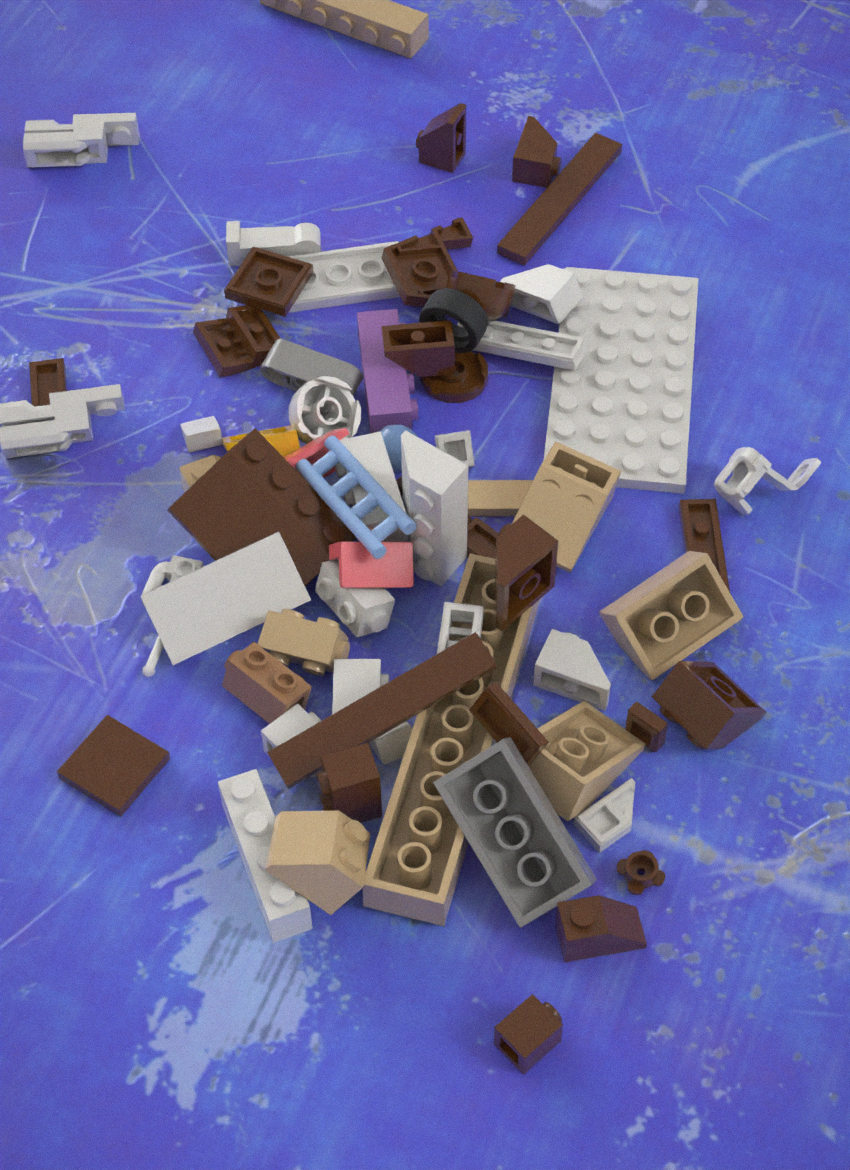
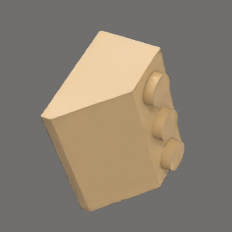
(672, 614)

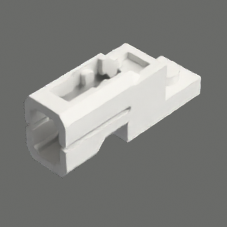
(78, 143)
(55, 426)

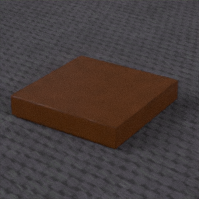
(268, 281)
(113, 765)

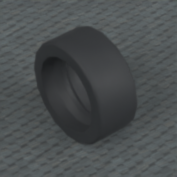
(462, 309)

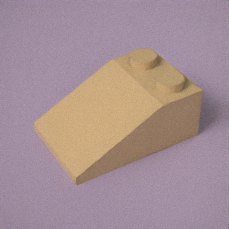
(582, 758)

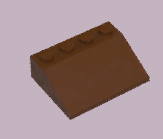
(254, 496)

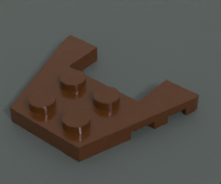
(423, 263)

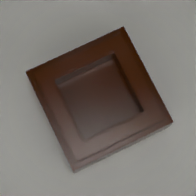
(646, 726)

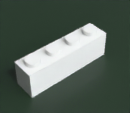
(252, 827)

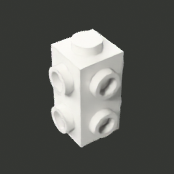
(358, 608)

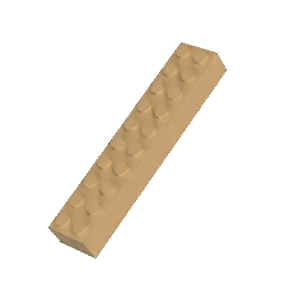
(419, 839)

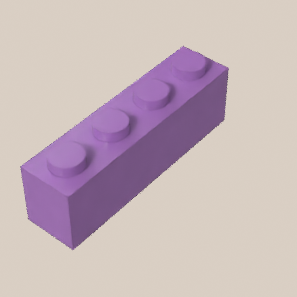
(385, 381)

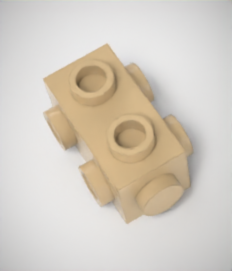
(304, 641)

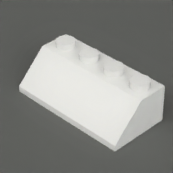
(438, 504)

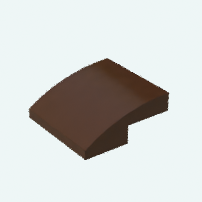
(236, 341)

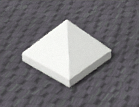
(457, 445)

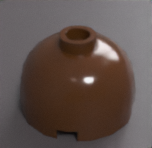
(490, 294)

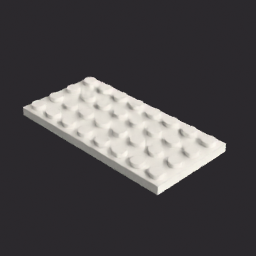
(635, 380)

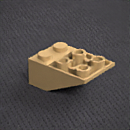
(569, 499)

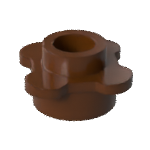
(644, 861)

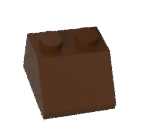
(522, 568)
(706, 704)

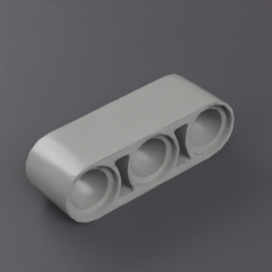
(294, 365)

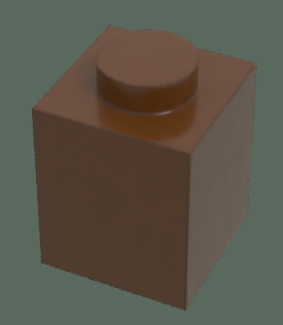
(528, 1033)

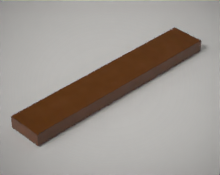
(559, 199)
(383, 708)

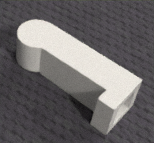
(285, 240)

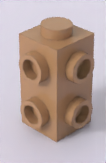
(264, 682)

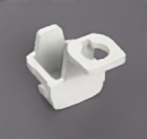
(747, 470)

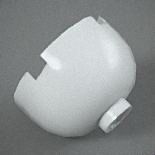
(323, 407)

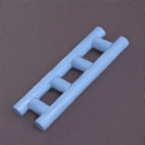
(352, 516)

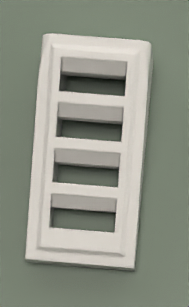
(459, 613)

